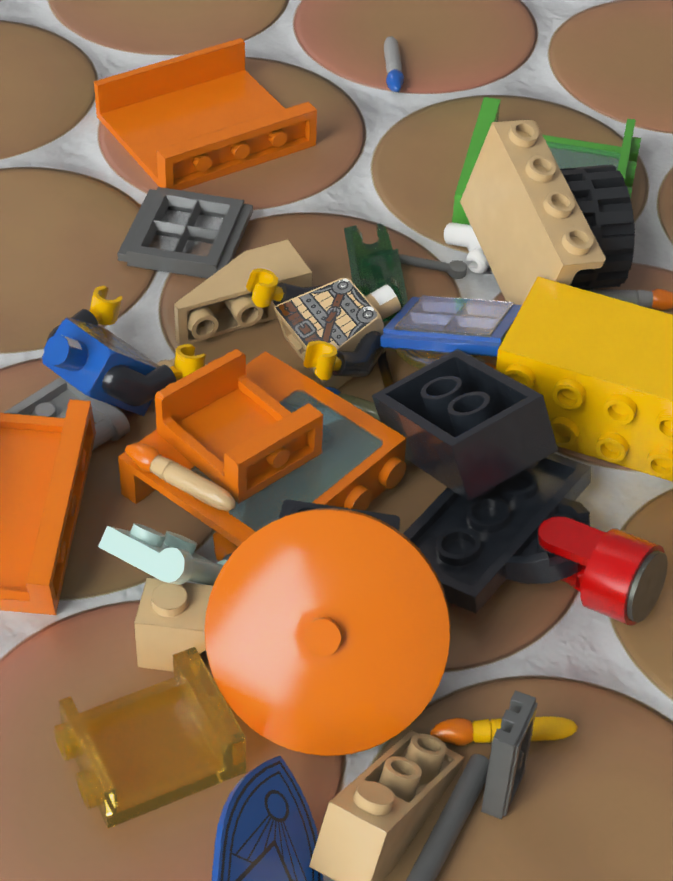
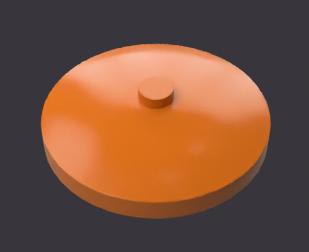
(327, 631)

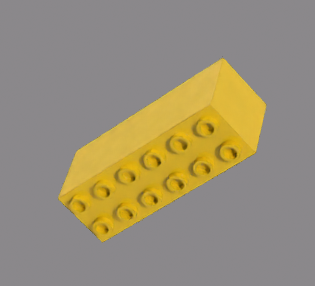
(600, 373)

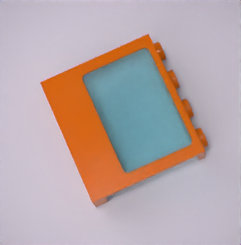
(355, 464)

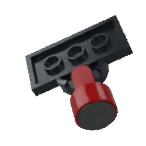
(538, 535)

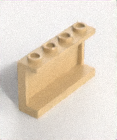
(526, 212)

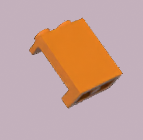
(235, 427)

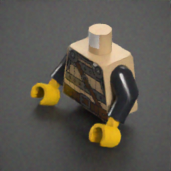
(328, 324)

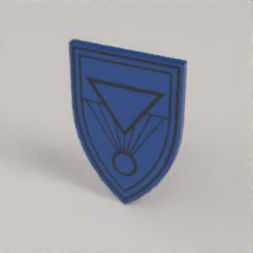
(266, 829)

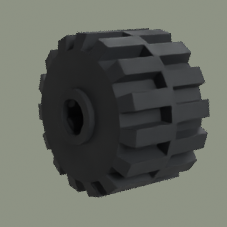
(610, 216)

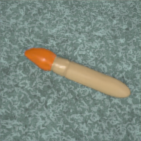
(150, 460)

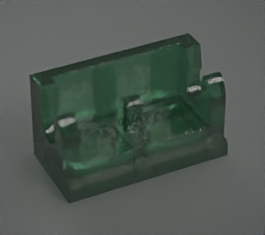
(375, 264)

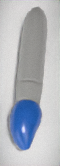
(394, 77)

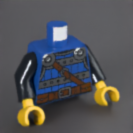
(105, 364)

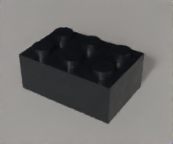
(467, 423)

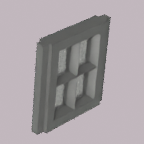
(185, 232)

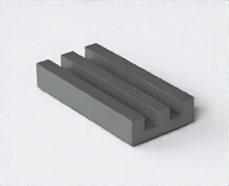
(509, 755)

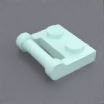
(160, 555)

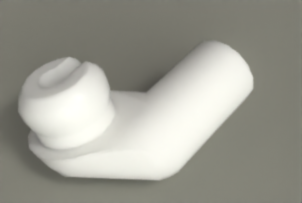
(464, 236)

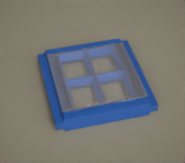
(450, 324)

